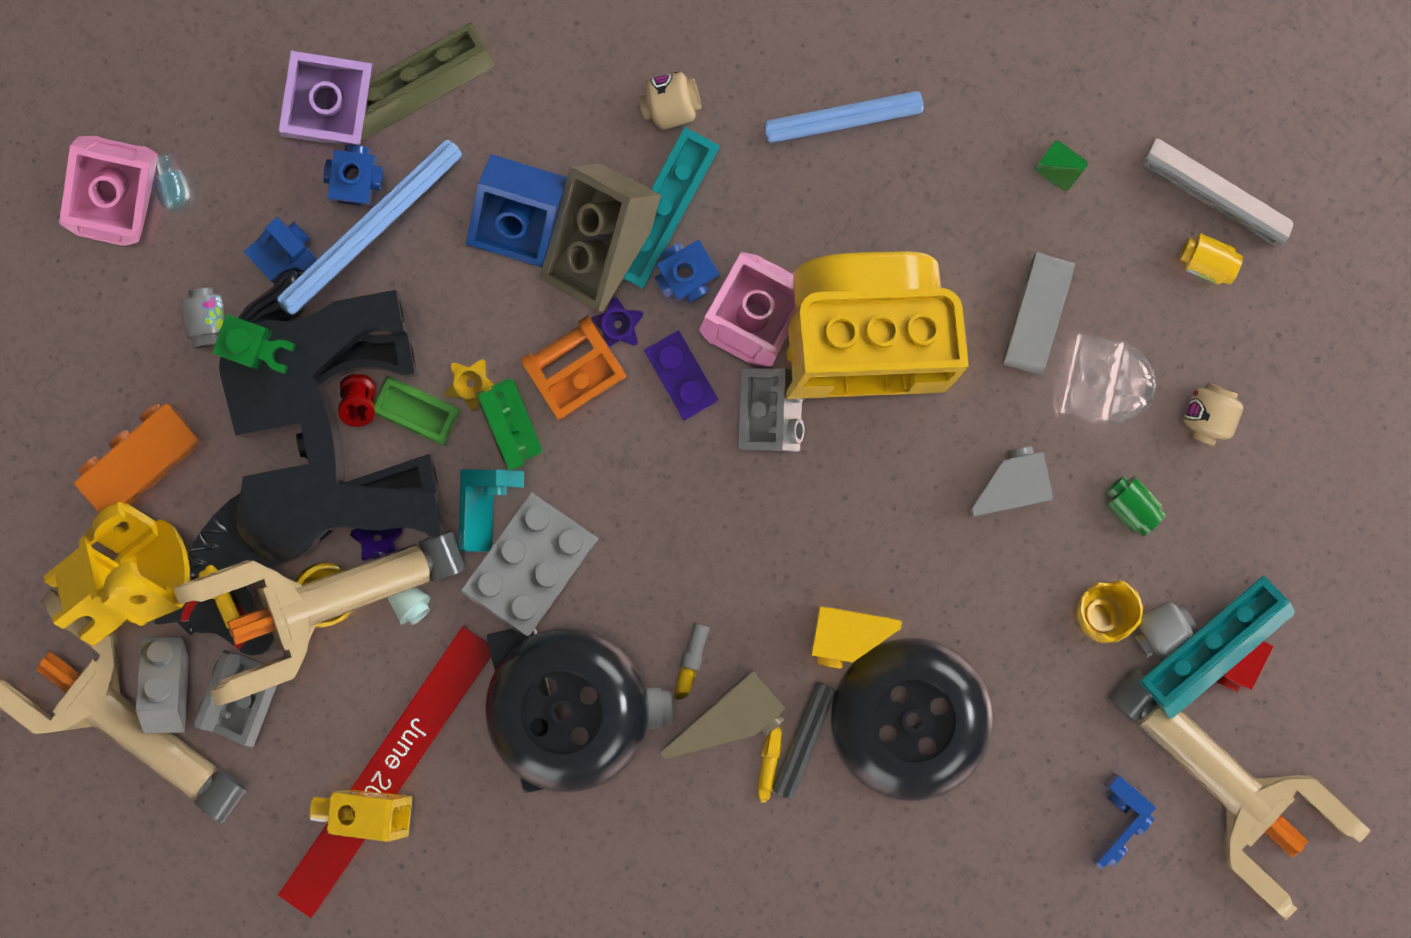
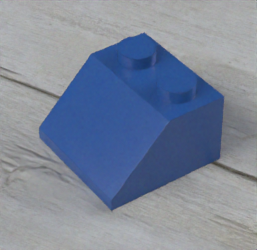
(515, 210)

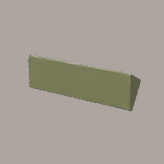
(424, 78)

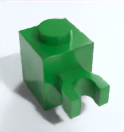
(249, 344)

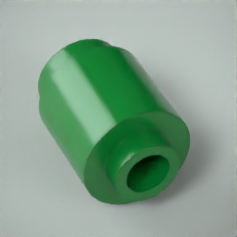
(1135, 505)

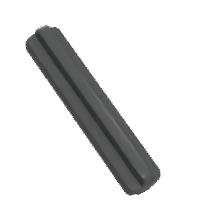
(804, 740)

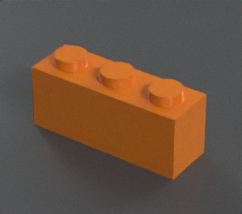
(138, 458)

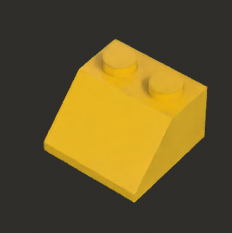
(847, 635)

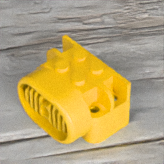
(874, 327)

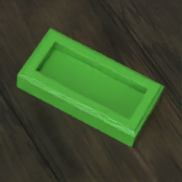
(415, 410)

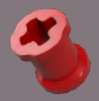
(356, 407)

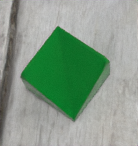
(1061, 165)

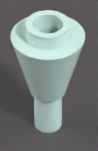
(410, 605)

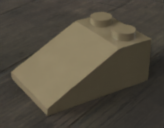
(597, 233)
(732, 717)

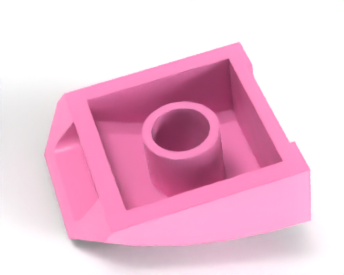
(107, 189)
(752, 311)

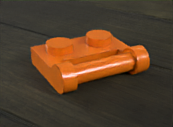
(582, 378)

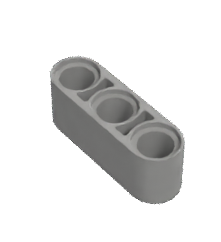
(1038, 313)

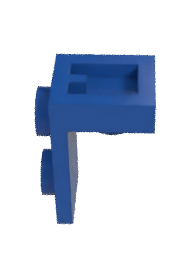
(1124, 798)

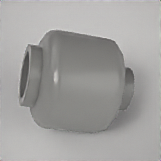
(1165, 630)

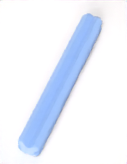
(843, 116)

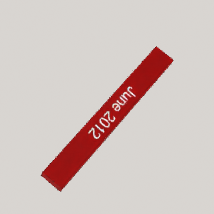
(391, 764)

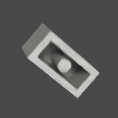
(162, 685)

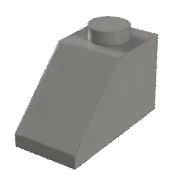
(1015, 483)

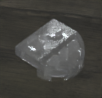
(1108, 381)

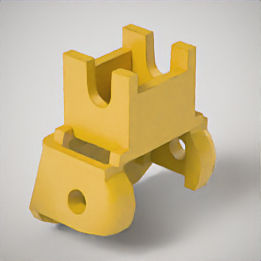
(131, 587)

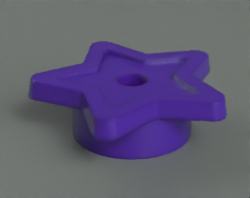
(617, 312)
(373, 548)

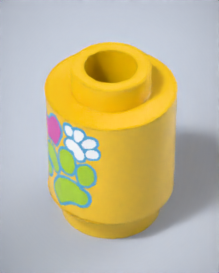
(1210, 259)

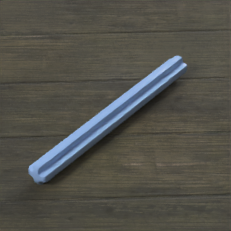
(369, 227)

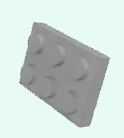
(529, 565)

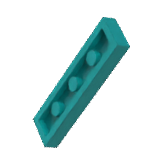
(677, 185)

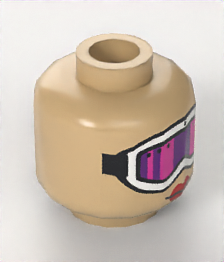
(670, 100)
(1213, 413)

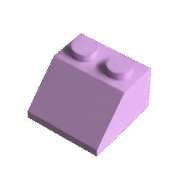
(325, 99)

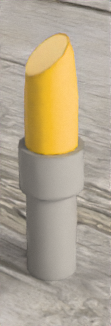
(691, 661)

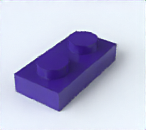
(681, 375)

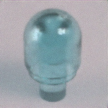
(171, 184)

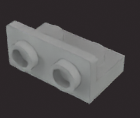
(766, 415)

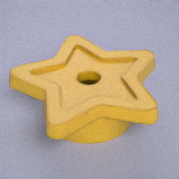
(462, 375)

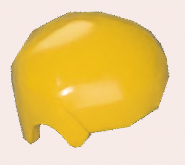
(1109, 611)

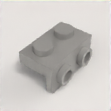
(238, 719)

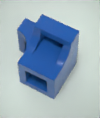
(281, 250)

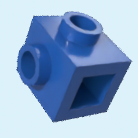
(358, 190)
(691, 257)

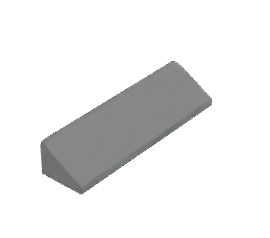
(1218, 193)

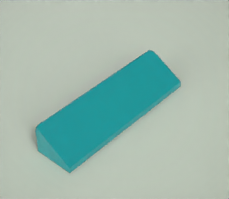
(1217, 646)

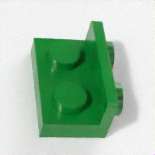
(508, 423)

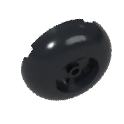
(865, 705)
(613, 722)

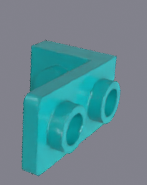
(476, 504)

